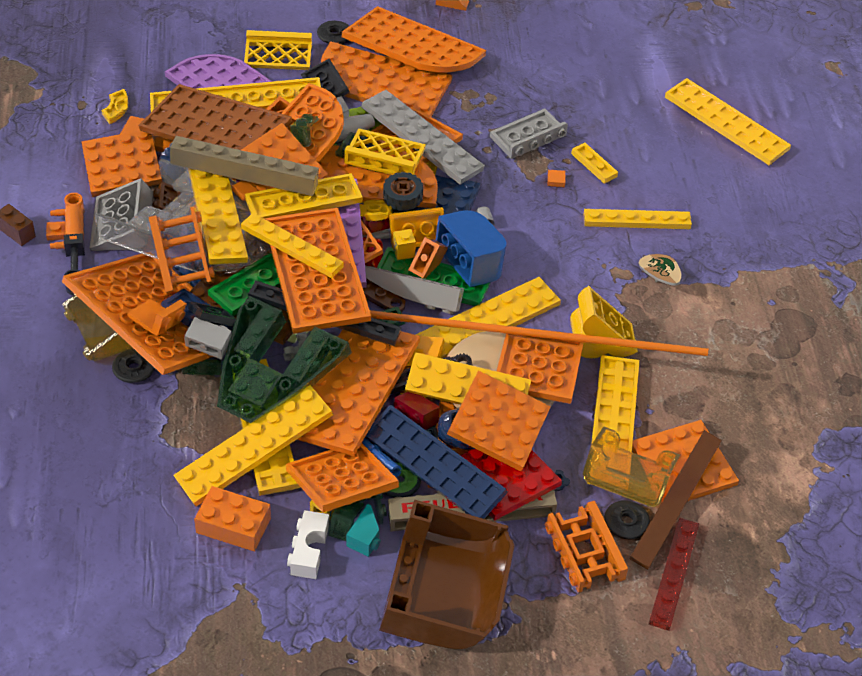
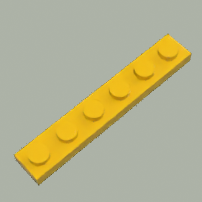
(637, 219)
(292, 245)

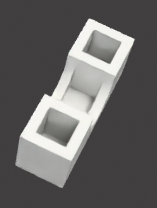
(306, 560)

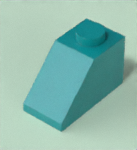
(364, 533)

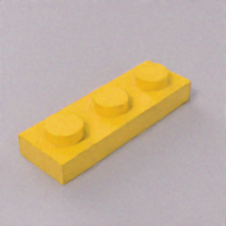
(594, 163)

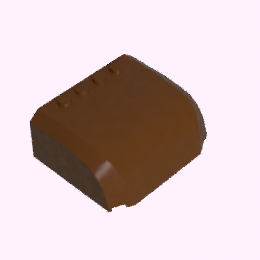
(448, 578)

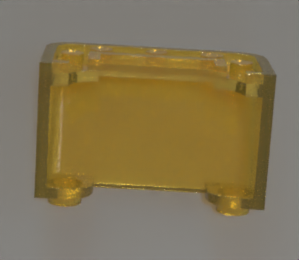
(98, 335)
(628, 472)

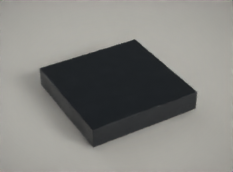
(212, 314)

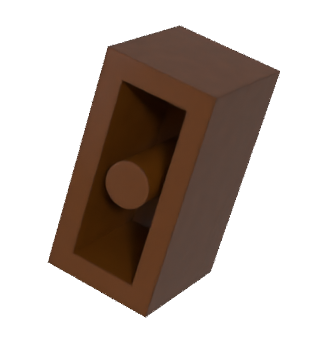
(16, 225)

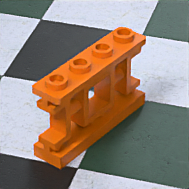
(601, 540)

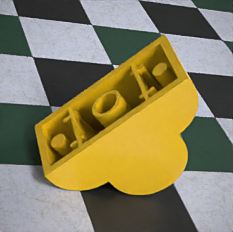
(599, 318)

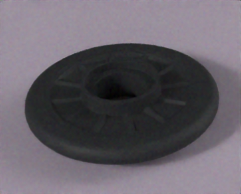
(325, 29)
(131, 375)
(618, 527)

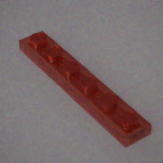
(674, 574)

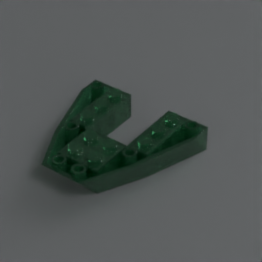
(254, 389)

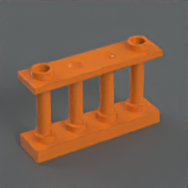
(163, 245)

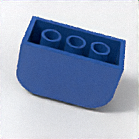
(473, 246)

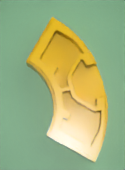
(117, 106)

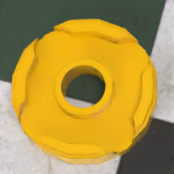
(375, 210)

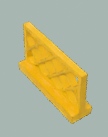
(278, 40)
(383, 161)

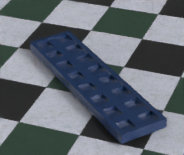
(435, 463)

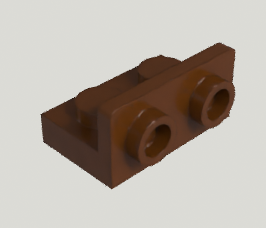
(164, 195)

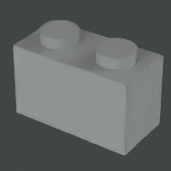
(208, 338)

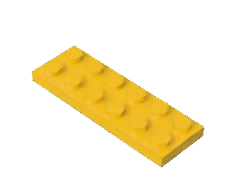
(329, 193)
(451, 379)

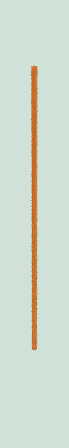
(540, 333)

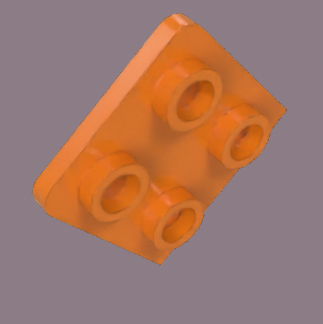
(156, 317)

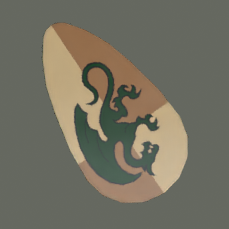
(661, 268)

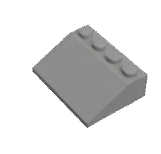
(122, 205)

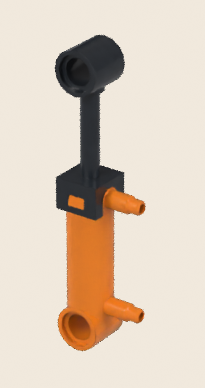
(74, 231)

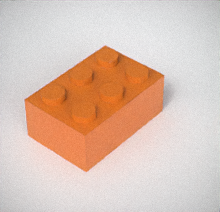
(232, 518)

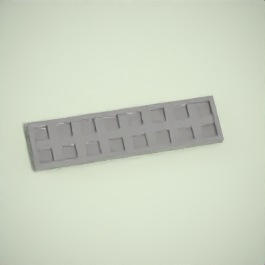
(412, 127)

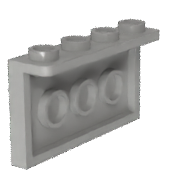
(528, 133)

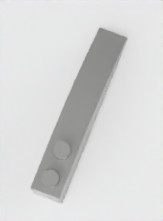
(417, 289)

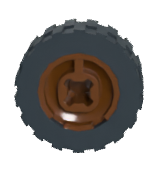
(403, 191)

